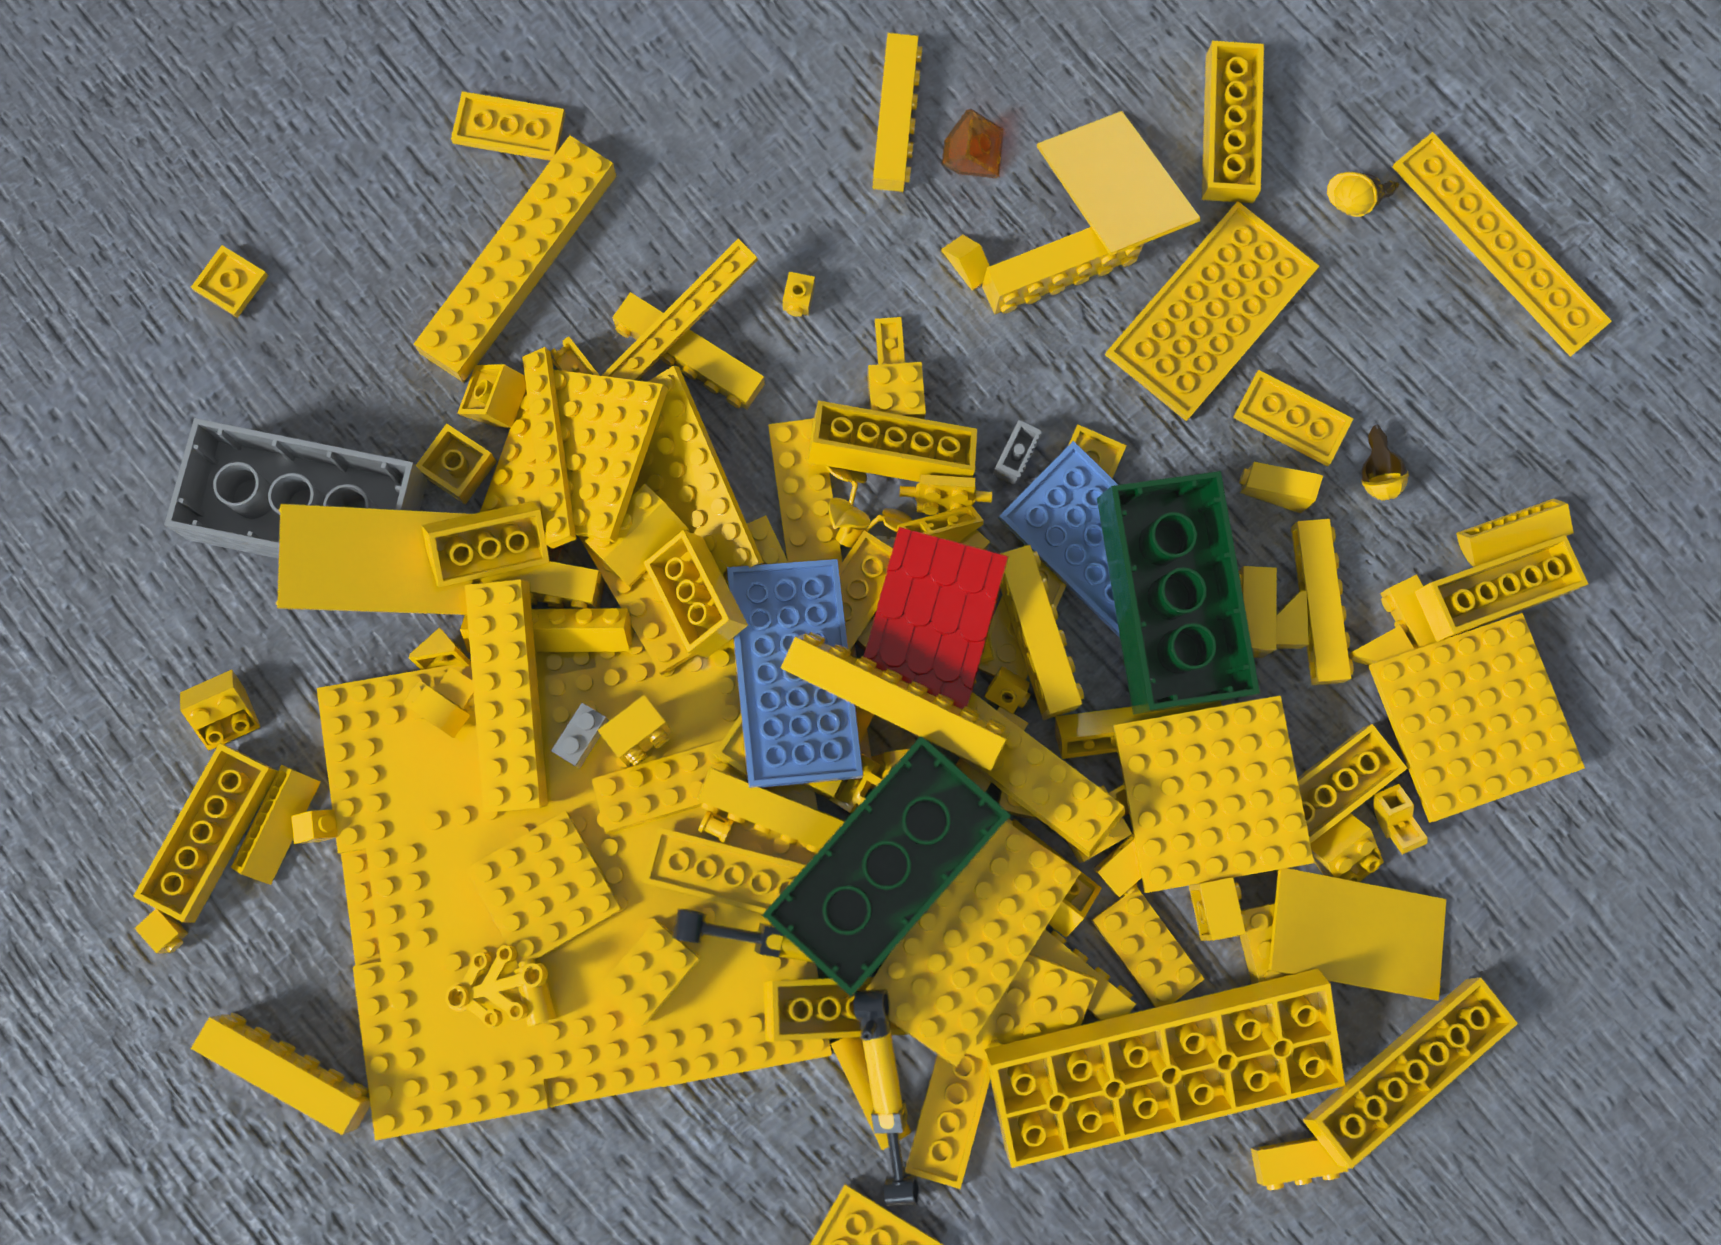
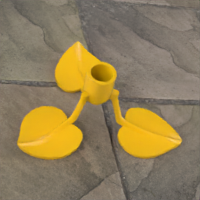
(850, 518)

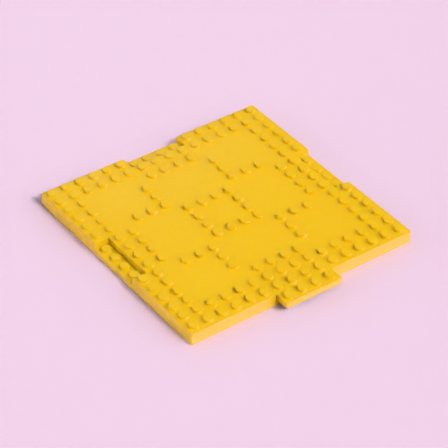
(415, 822)

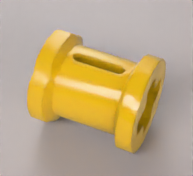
(716, 825)

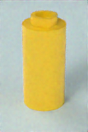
(536, 999)

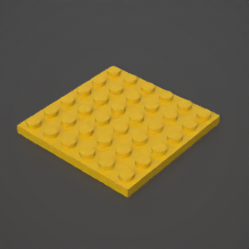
(604, 442)
(1476, 717)
(1213, 794)

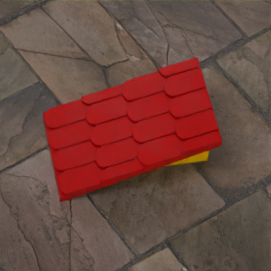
(935, 613)

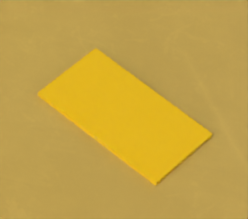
(1117, 183)
(361, 561)
(1358, 933)

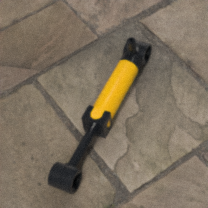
(768, 940)
(889, 1110)

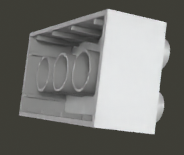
(241, 476)

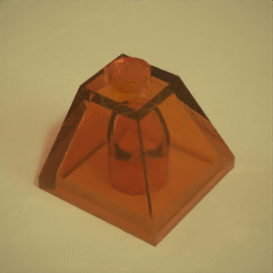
(974, 146)

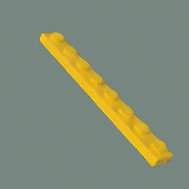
(683, 313)
(549, 448)

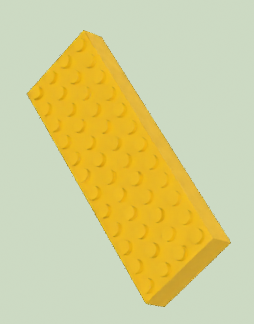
(1165, 1067)

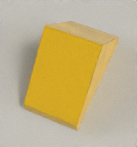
(968, 260)
(438, 651)

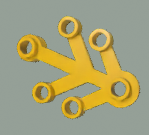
(492, 987)

